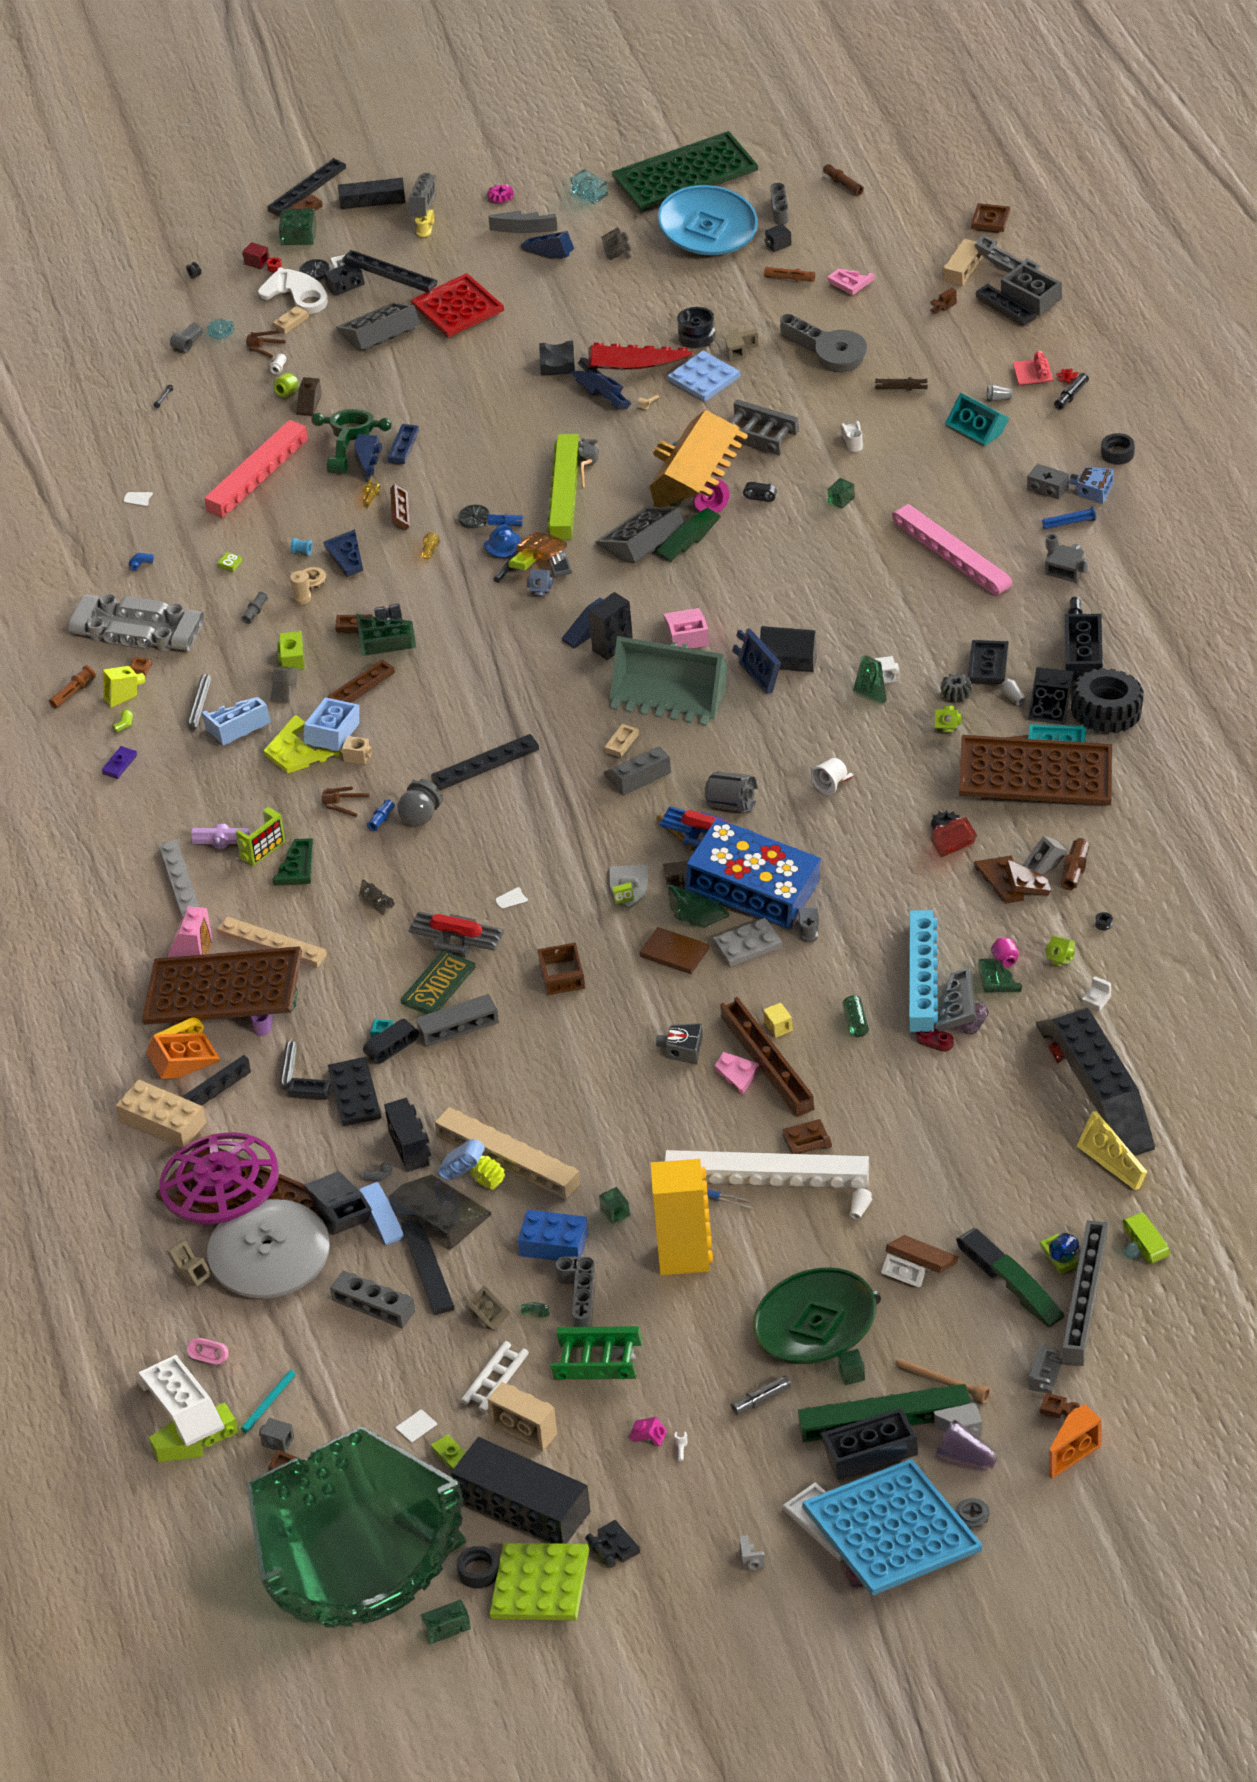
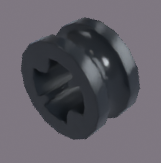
(193, 270)
(1103, 925)

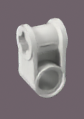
(853, 436)

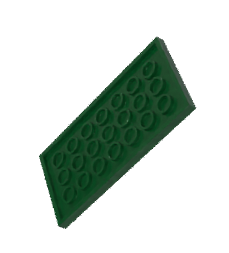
(695, 164)

